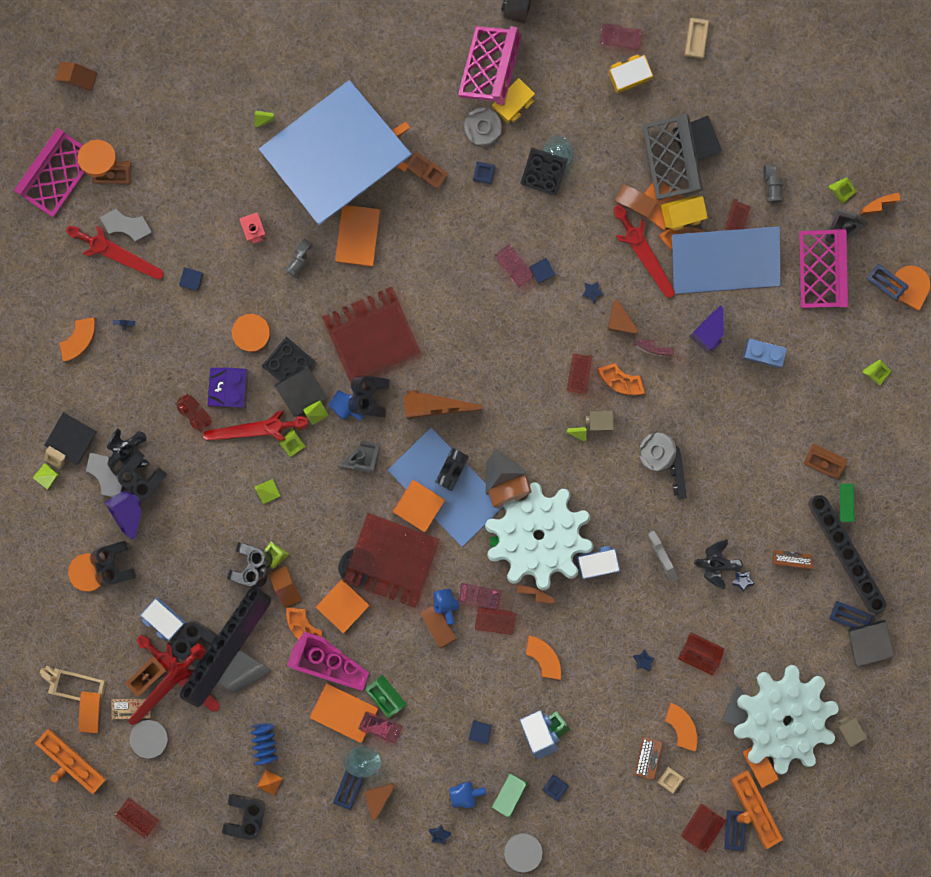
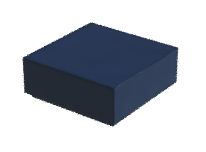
(484, 172)
(542, 270)
(191, 279)
(480, 732)
(555, 787)

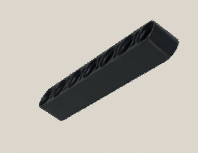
(855, 559)
(225, 647)

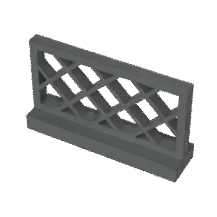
(689, 153)

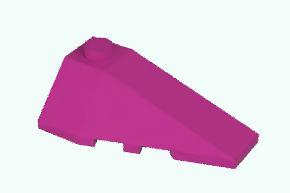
(321, 659)

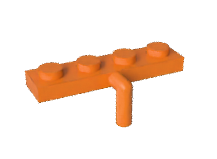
(70, 762)
(755, 810)

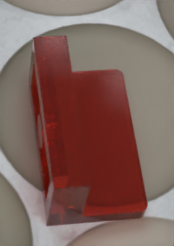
(736, 216)
(579, 373)
(495, 620)
(701, 653)
(136, 818)
(703, 828)

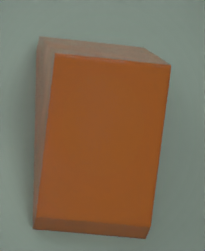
(76, 75)
(620, 321)
(285, 586)
(145, 677)
(377, 797)

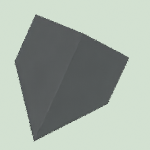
(845, 220)
(362, 458)
(501, 469)

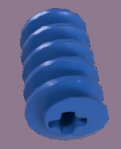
(264, 743)

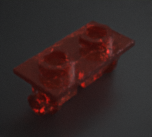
(197, 419)

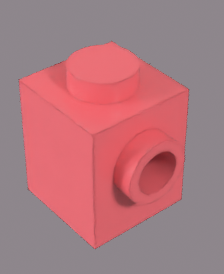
(250, 222)

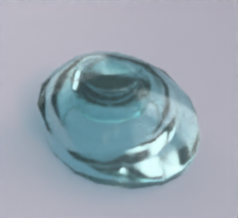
(559, 146)
(362, 762)

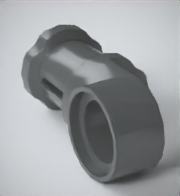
(773, 185)
(298, 262)

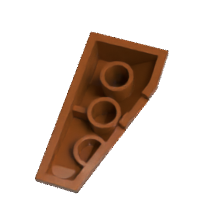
(426, 405)

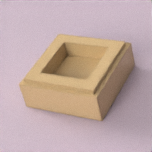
(54, 457)
(670, 780)

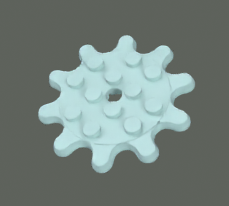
(542, 556)
(769, 709)

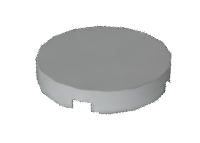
(477, 128)
(657, 451)
(148, 738)
(523, 852)

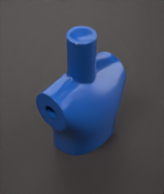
(340, 406)
(445, 603)
(464, 795)

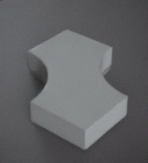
(118, 223)
(98, 467)
(667, 565)

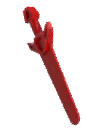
(639, 244)
(101, 245)
(268, 427)
(164, 659)
(177, 673)

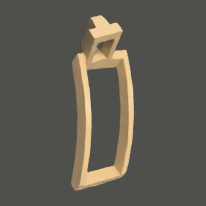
(53, 680)

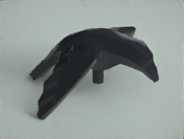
(123, 449)
(716, 564)

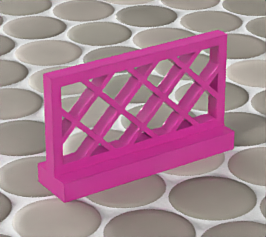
(504, 71)
(38, 167)
(840, 268)

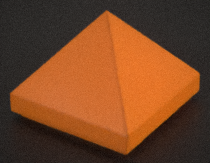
(270, 782)

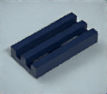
(900, 292)
(835, 610)
(342, 804)
(735, 825)

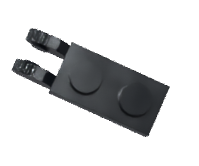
(677, 471)

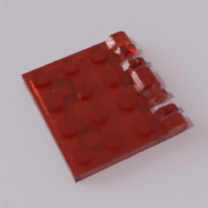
(373, 338)
(392, 556)

